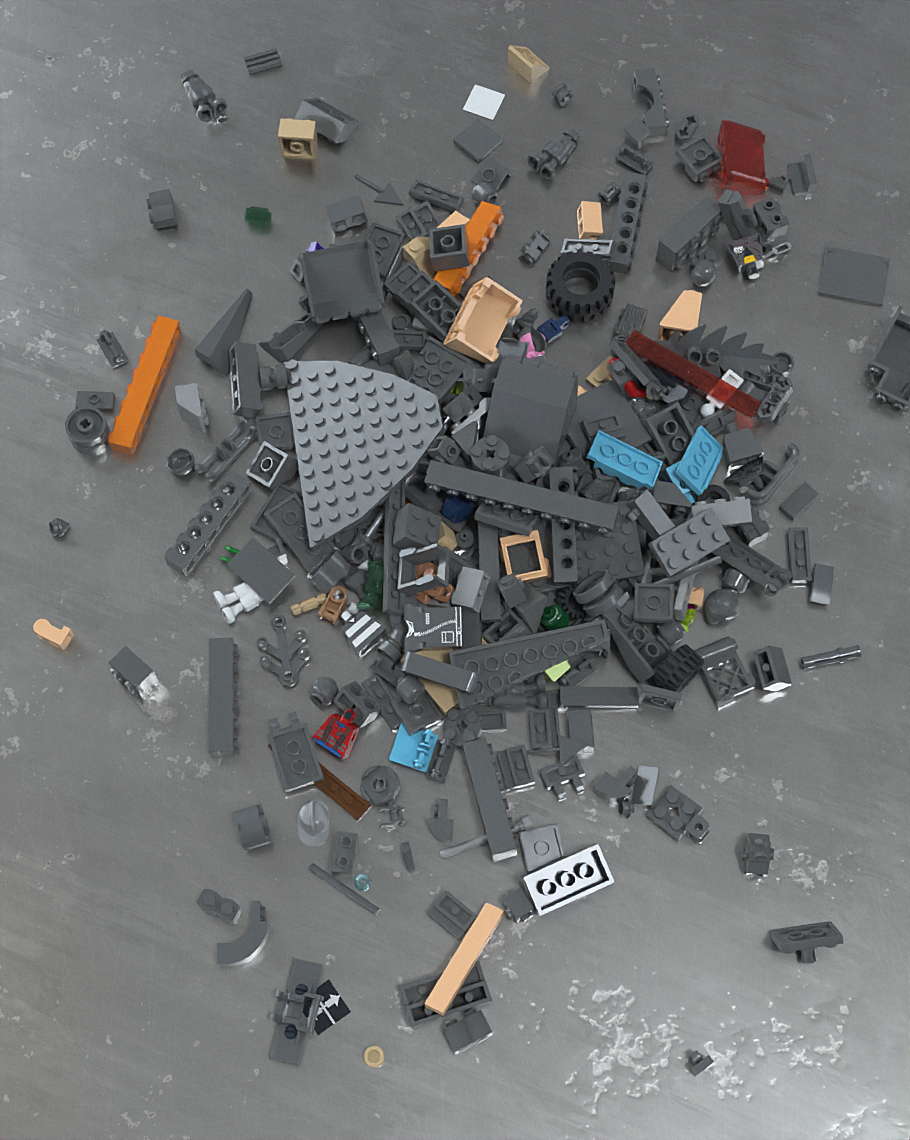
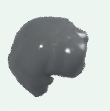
(721, 606)

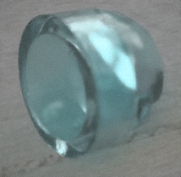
(359, 886)

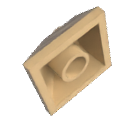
(418, 253)

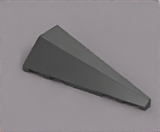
(291, 339)
(216, 344)

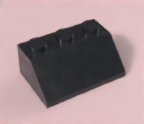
(674, 384)

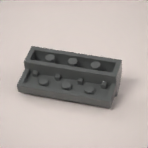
(471, 994)

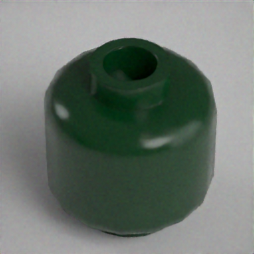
(554, 617)

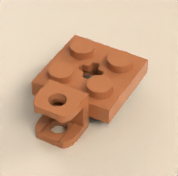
(437, 593)

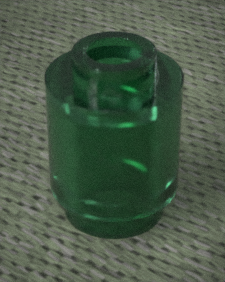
(258, 216)

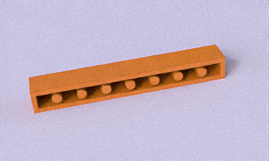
(145, 385)

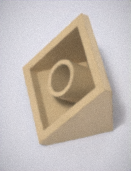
(526, 63)

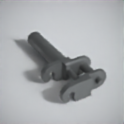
(390, 807)

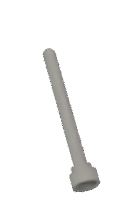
(523, 824)

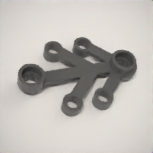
(284, 654)

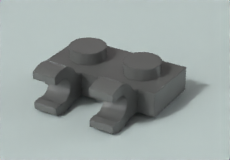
(562, 773)

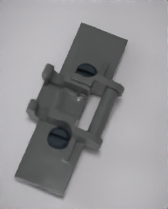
(289, 1010)

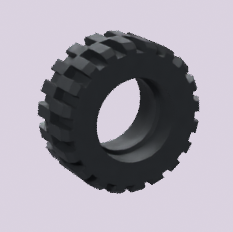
(585, 266)

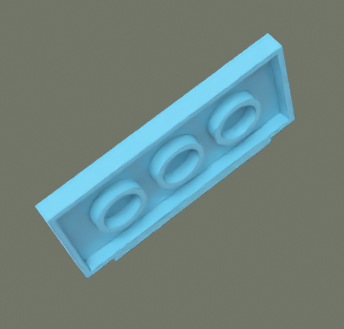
(700, 460)
(624, 461)

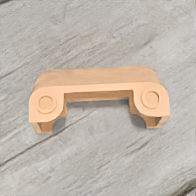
(482, 320)

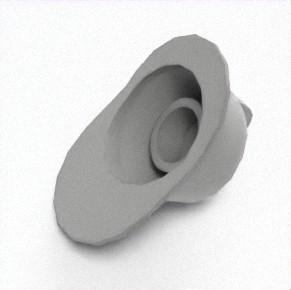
(313, 823)

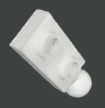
(731, 378)

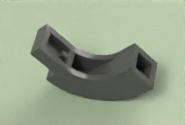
(247, 948)

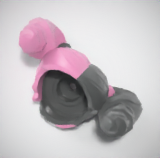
(525, 332)

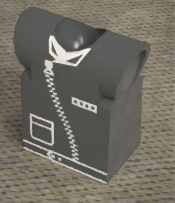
(432, 628)

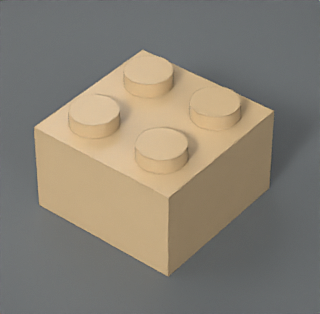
(298, 138)

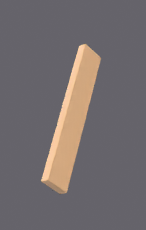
(464, 959)

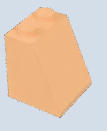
(682, 315)

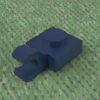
(553, 329)

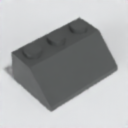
(329, 120)

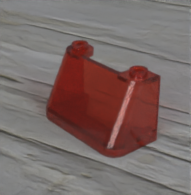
(742, 159)

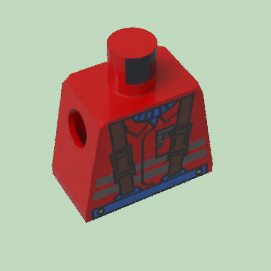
(338, 733)

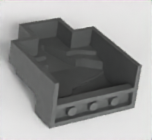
(893, 362)

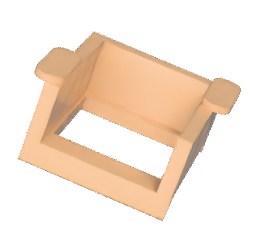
(544, 573)

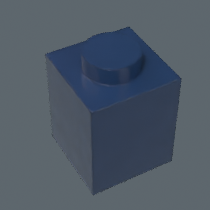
(457, 508)

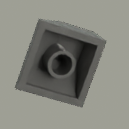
(272, 466)

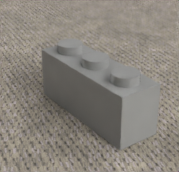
(728, 513)

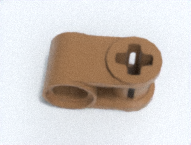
(332, 608)

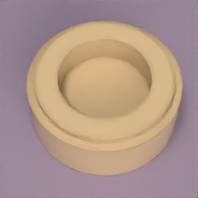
(374, 1057)

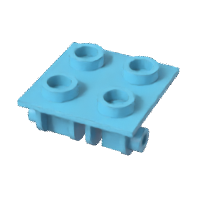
(413, 750)

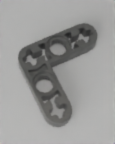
(774, 390)

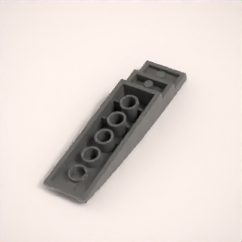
(426, 301)

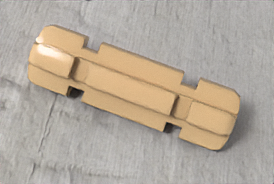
(308, 604)

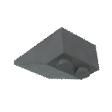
(669, 431)

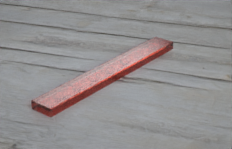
(693, 374)

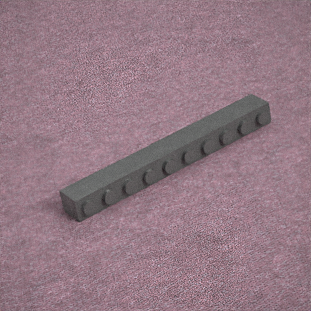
(522, 496)

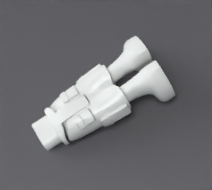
(244, 593)

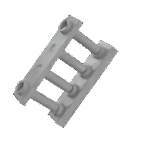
(682, 590)

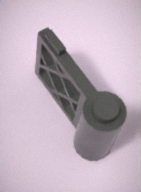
(720, 653)

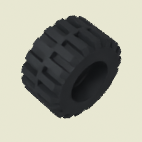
(679, 669)

